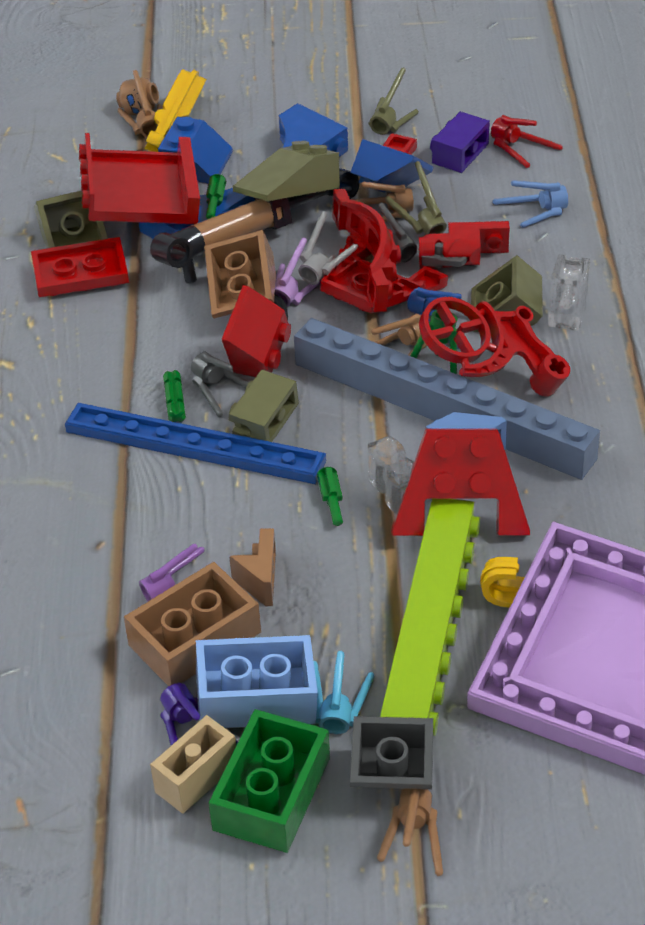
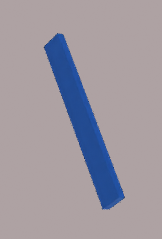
(196, 443)

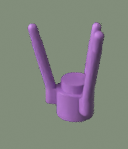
(161, 579)

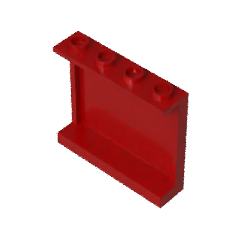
(139, 184)

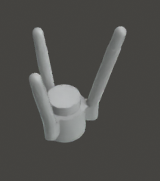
(317, 264)

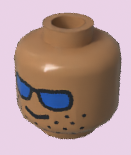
(129, 98)

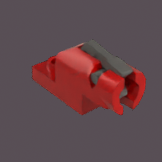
(463, 244)

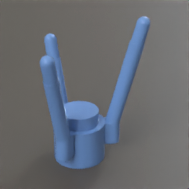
(552, 198)

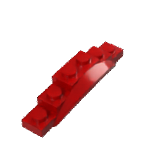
(372, 231)

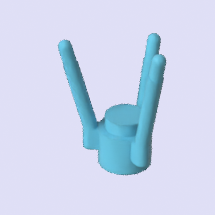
(335, 711)

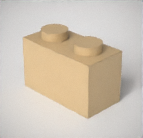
(193, 764)

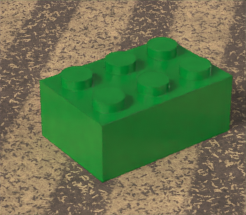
(270, 780)

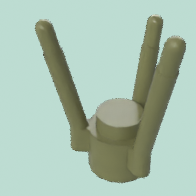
(385, 116)
(430, 218)

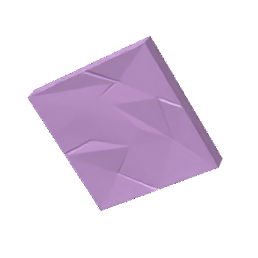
(573, 650)

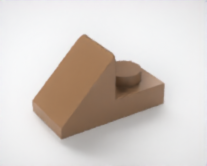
(257, 571)

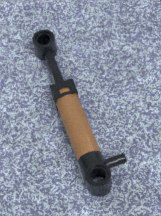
(237, 222)

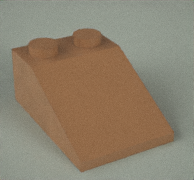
(237, 263)

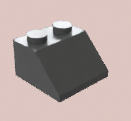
(392, 752)

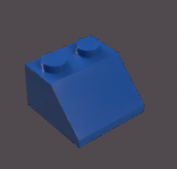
(208, 147)
(386, 165)

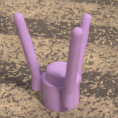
(286, 285)

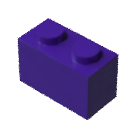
(460, 142)

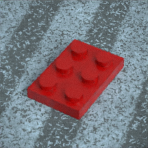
(79, 267)

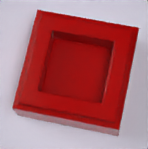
(401, 143)

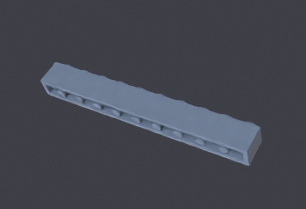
(438, 392)

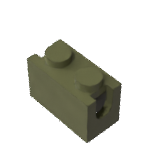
(264, 406)

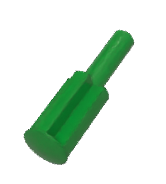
(215, 193)
(331, 492)

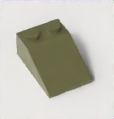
(292, 173)

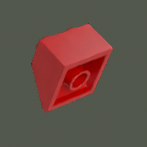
(255, 334)

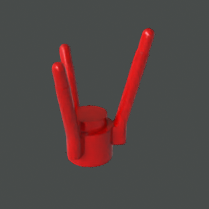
(506, 131)

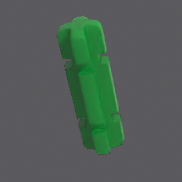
(174, 396)

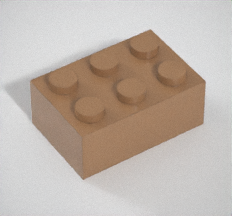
(195, 609)

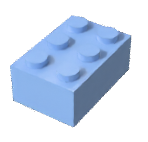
(256, 674)

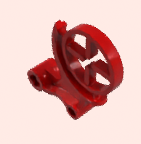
(509, 334)

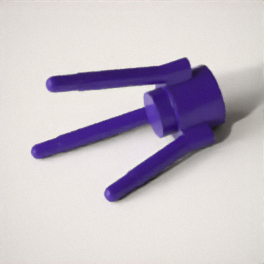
(179, 707)

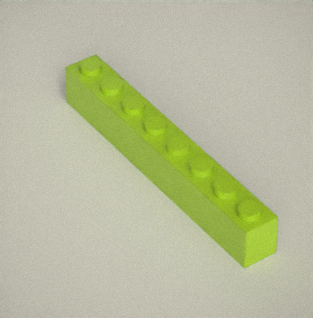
(430, 612)

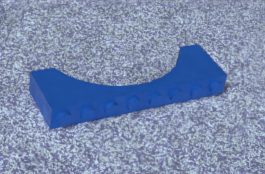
(294, 125)

